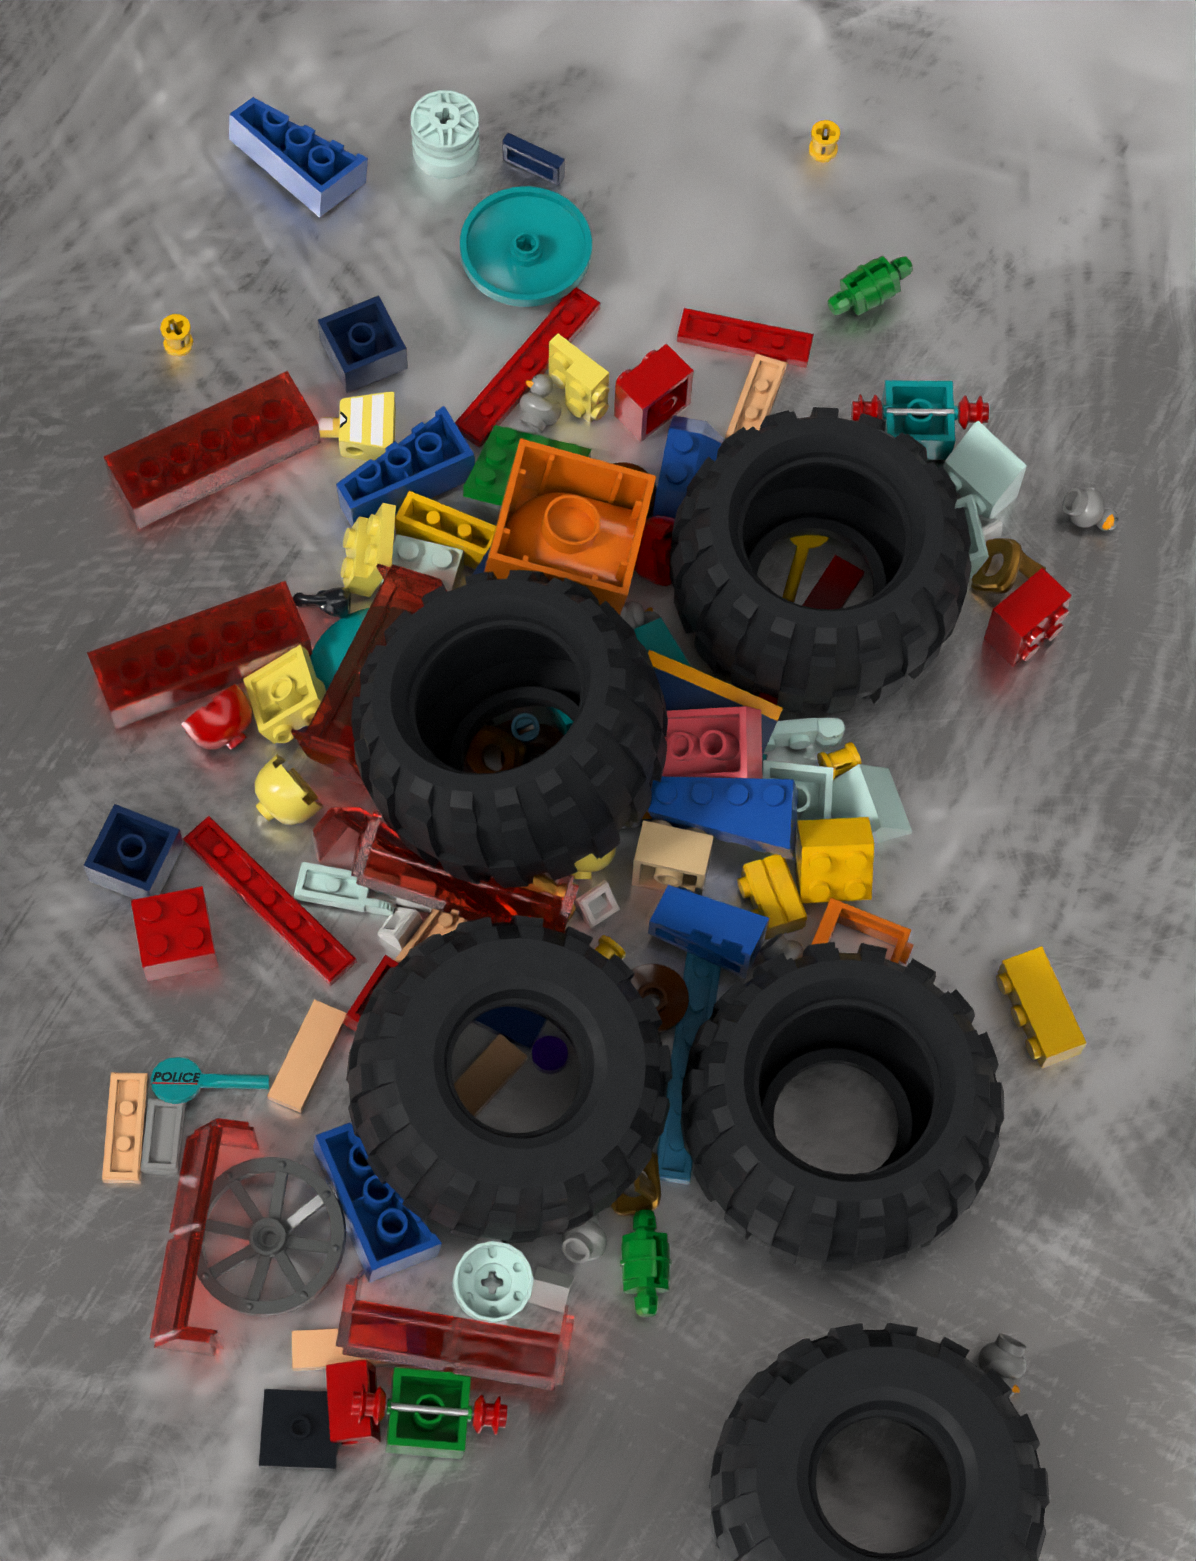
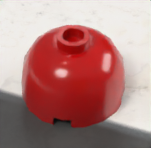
(655, 549)
(221, 720)

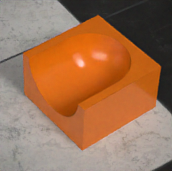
(571, 520)

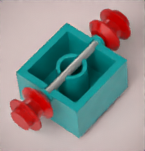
(923, 412)

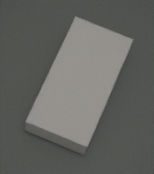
(163, 1137)

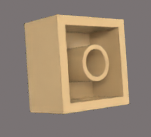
(671, 857)

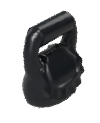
(333, 602)

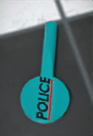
(180, 1080)

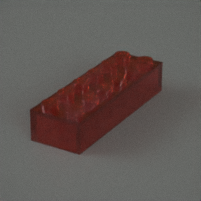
(212, 449)
(197, 654)

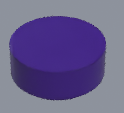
(549, 1054)

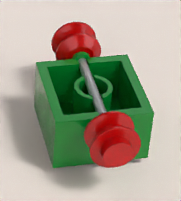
(428, 1412)

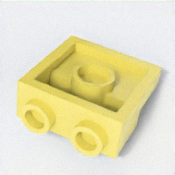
(583, 379)
(366, 545)
(284, 695)

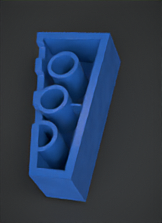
(301, 161)
(424, 462)
(731, 809)
(379, 1226)

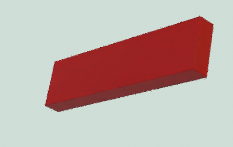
(744, 337)

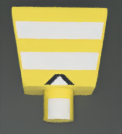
(363, 425)

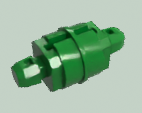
(870, 285)
(645, 1263)

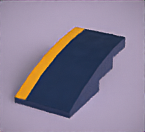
(692, 689)

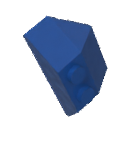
(685, 451)

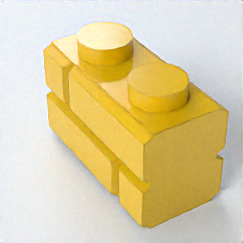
(773, 894)

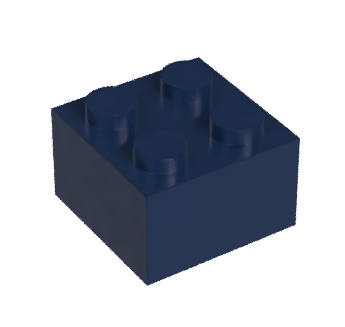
(362, 344)
(133, 854)

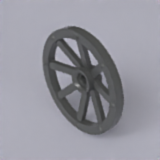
(262, 1226)

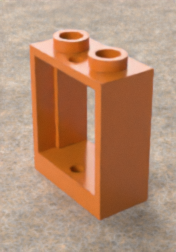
(865, 923)

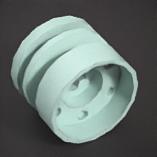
(445, 134)
(508, 1266)

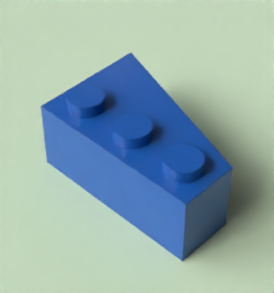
(709, 929)

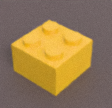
(834, 859)

